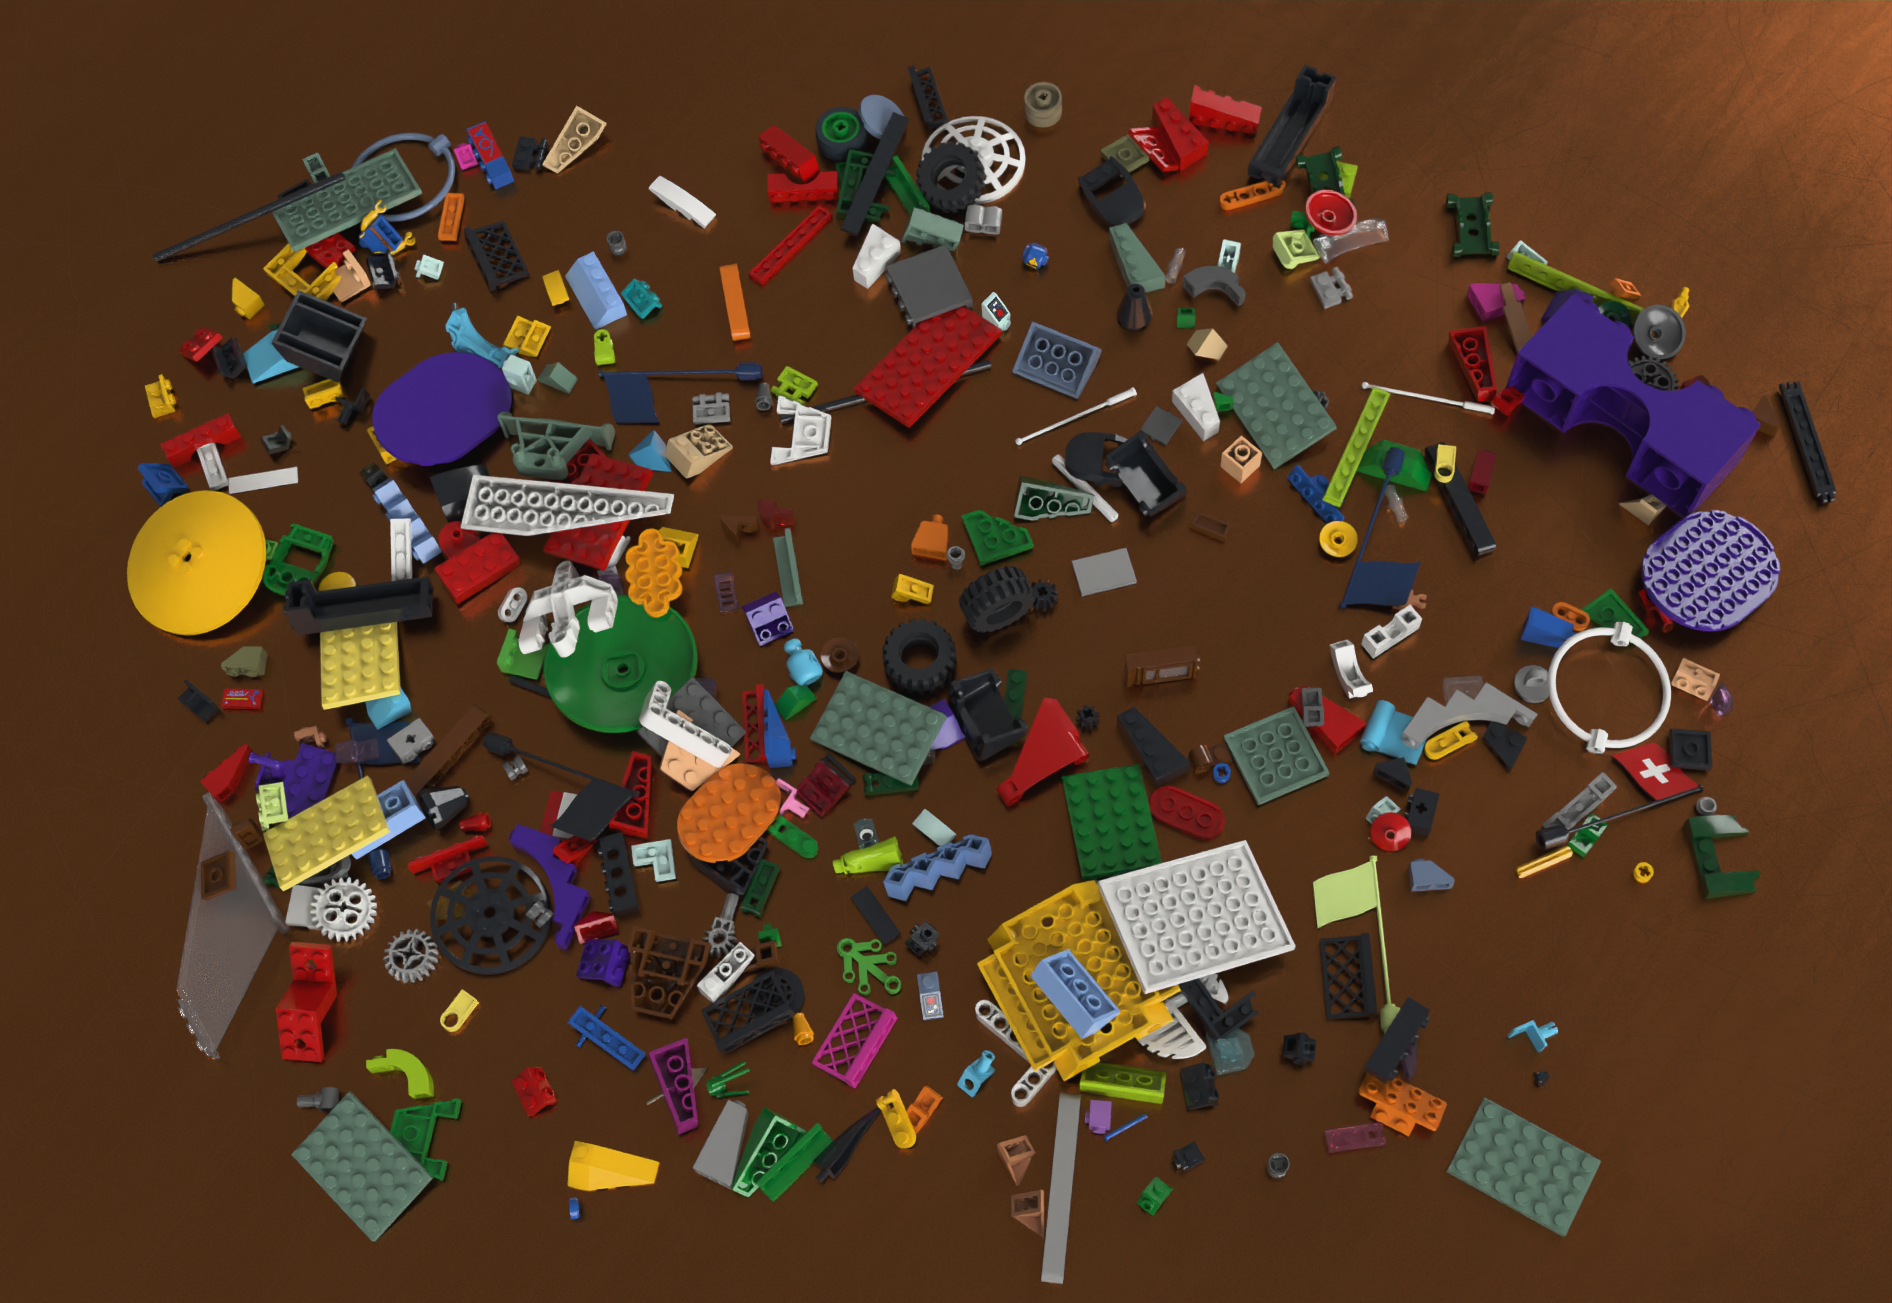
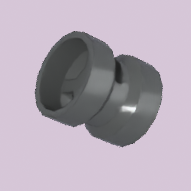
(616, 242)
(519, 766)
(536, 910)
(1278, 1161)

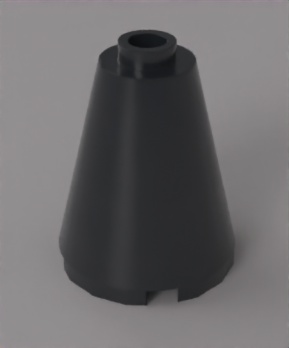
(1134, 308)

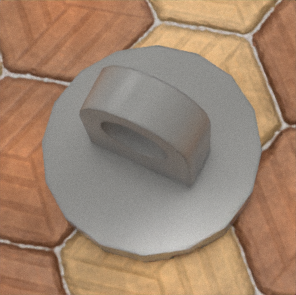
(1532, 684)

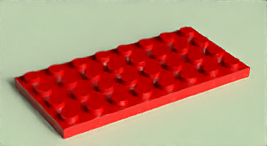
(927, 363)

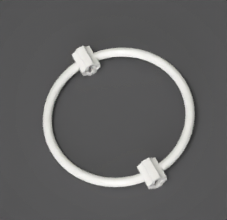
(1597, 738)

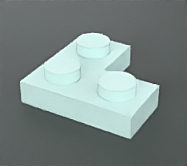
(656, 853)

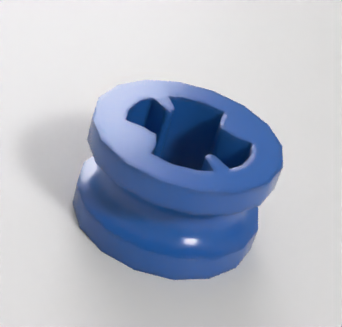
(1216, 774)

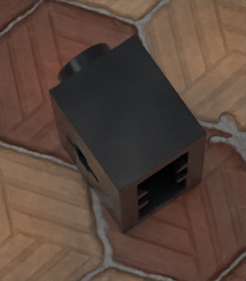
(1425, 801)

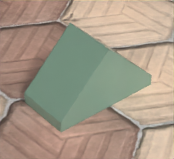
(558, 377)

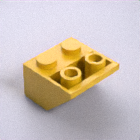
(684, 541)

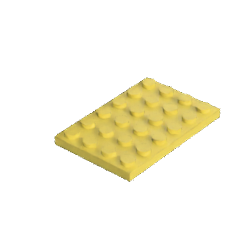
(359, 664)
(326, 833)

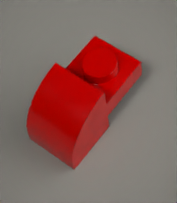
(1507, 400)

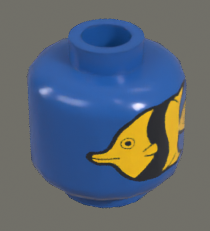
(1035, 255)

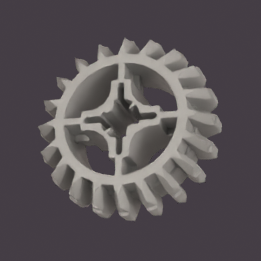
(409, 970)

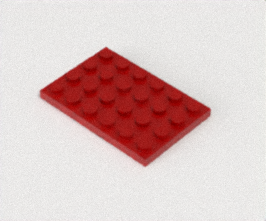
(597, 543)

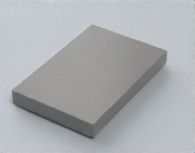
(1104, 572)

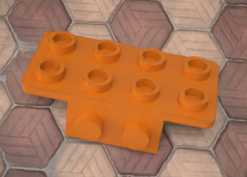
(1402, 1104)

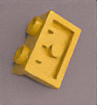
(160, 397)

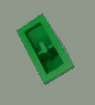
(794, 700)

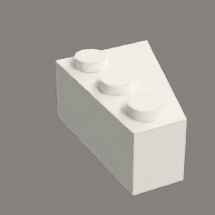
(1197, 406)

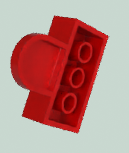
(472, 561)

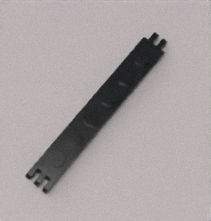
(1808, 441)

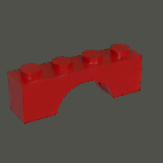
(823, 187)
(219, 430)

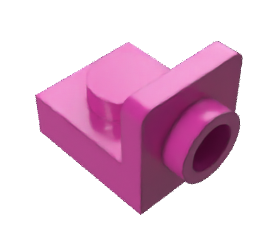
(465, 156)

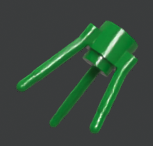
(717, 1083)

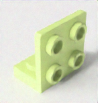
(271, 804)

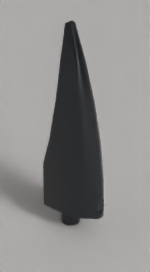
(838, 1153)

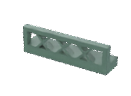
(788, 569)

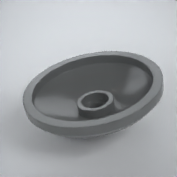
(1668, 331)

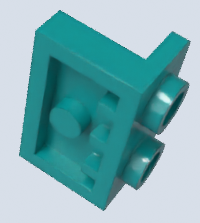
(640, 297)

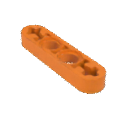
(1251, 192)

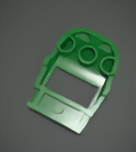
(279, 574)

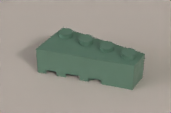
(1134, 260)

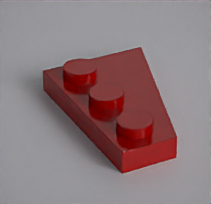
(1155, 145)

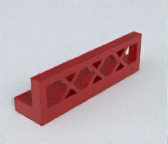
(759, 692)

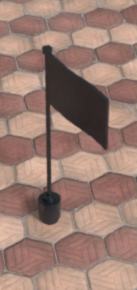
(592, 806)

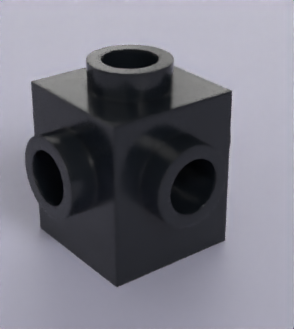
(922, 938)
(1299, 1048)

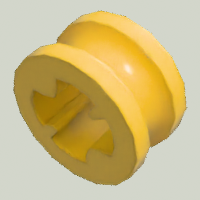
(1649, 871)

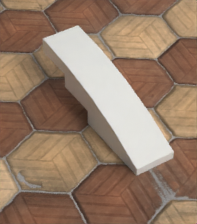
(682, 201)

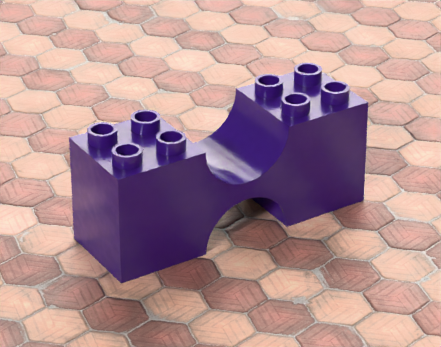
(1678, 438)

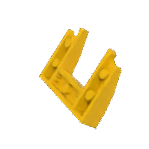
(282, 268)

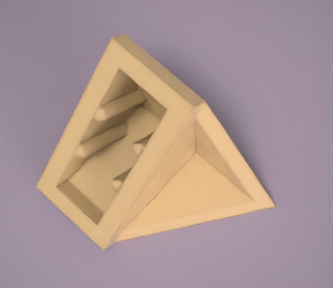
(1207, 344)
(1645, 509)

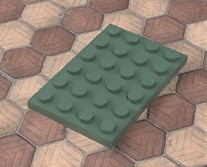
(1276, 405)
(878, 728)
(362, 1166)
(1524, 1167)

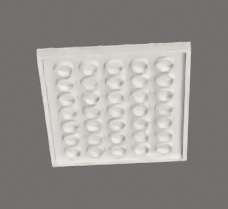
(1195, 916)

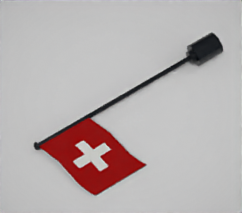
(1651, 771)

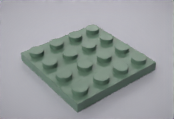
(1276, 755)

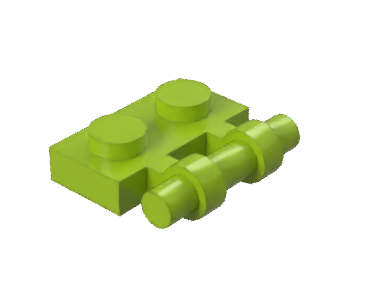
(795, 381)

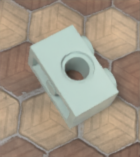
(519, 374)

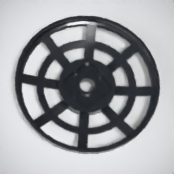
(491, 926)

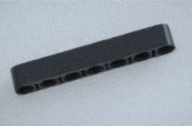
(1463, 507)

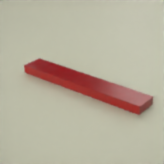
(790, 245)

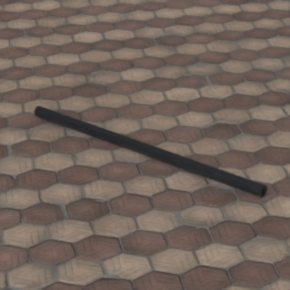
(250, 216)
(856, 399)

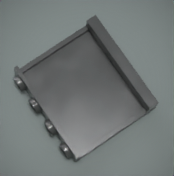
(928, 285)

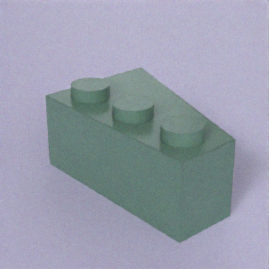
(932, 229)

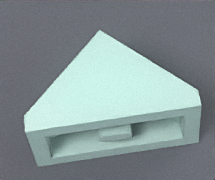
(1229, 255)

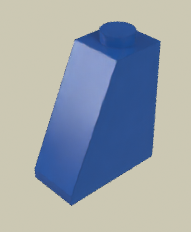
(1545, 628)

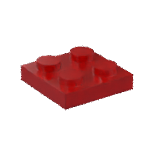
(200, 343)

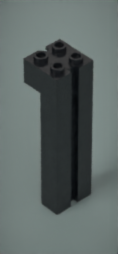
(1293, 126)
(356, 606)

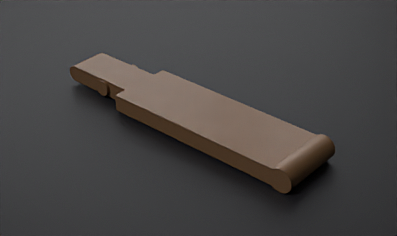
(1515, 317)

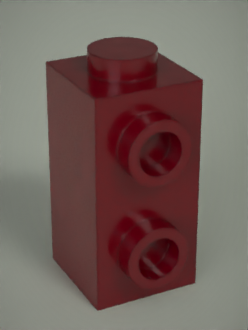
(1482, 471)

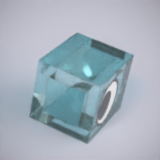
(865, 833)

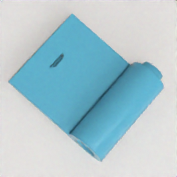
(1385, 731)

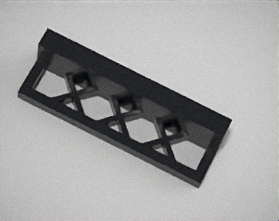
(922, 96)

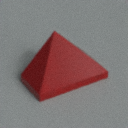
(595, 926)

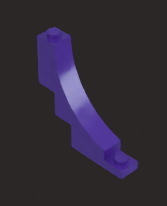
(569, 899)

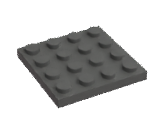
(703, 710)

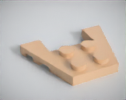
(687, 768)

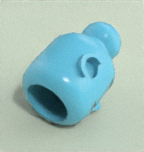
(802, 663)

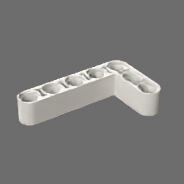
(680, 731)
(1004, 1034)

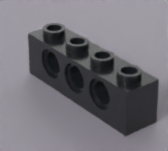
(628, 902)

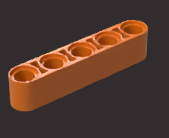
(734, 302)

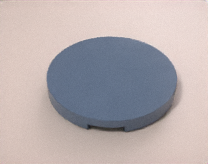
(876, 113)

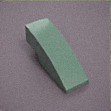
(316, 167)

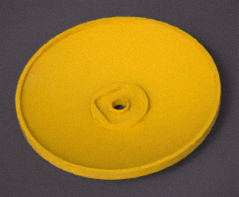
(223, 566)

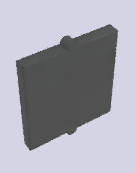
(1161, 425)

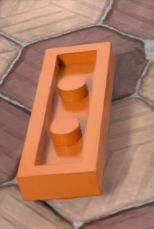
(451, 217)

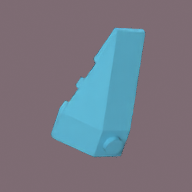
(388, 709)

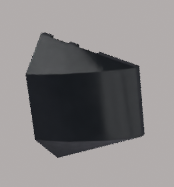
(453, 489)
(735, 874)

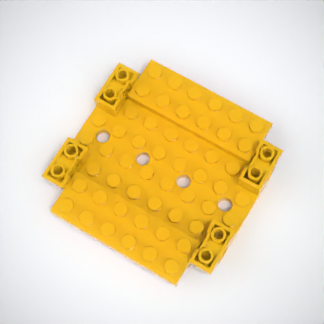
(1088, 931)

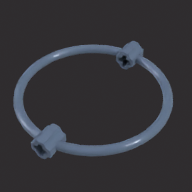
(437, 145)

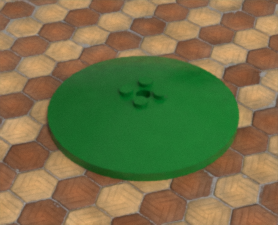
(589, 681)

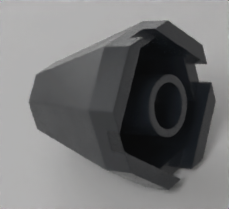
(442, 804)

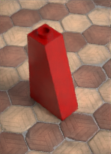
(1339, 724)

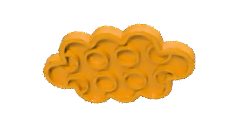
(653, 572)

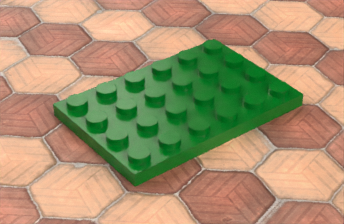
(1111, 821)

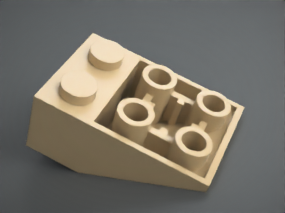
(696, 450)

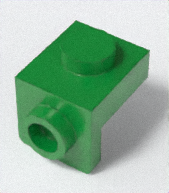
(1154, 1195)

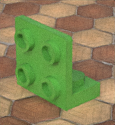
(514, 662)

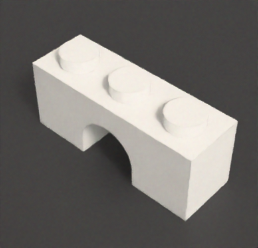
(1402, 625)

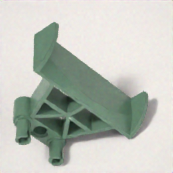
(549, 434)

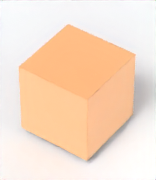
(1241, 459)

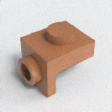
(309, 735)

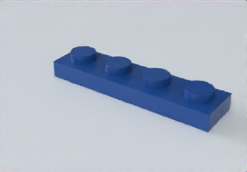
(606, 1038)

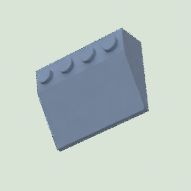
(1056, 360)

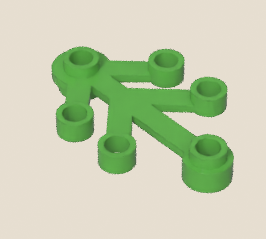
(867, 963)

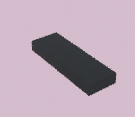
(875, 915)

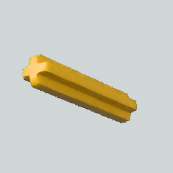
(1544, 861)

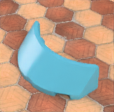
(469, 341)

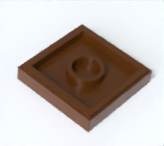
(218, 875)

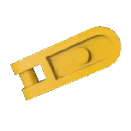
(1449, 741)
(897, 1119)

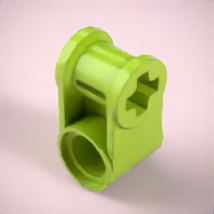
(603, 348)

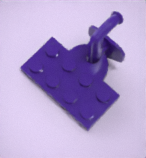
(304, 779)

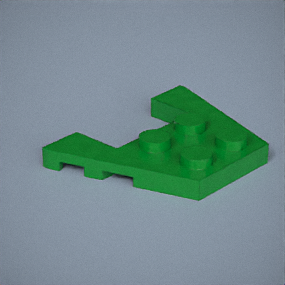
(414, 1131)

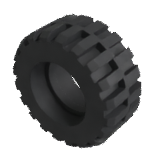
(936, 162)
(996, 599)
(916, 634)

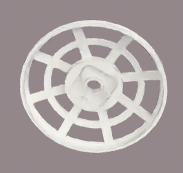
(985, 153)

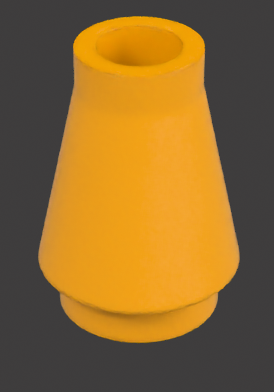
(802, 1031)

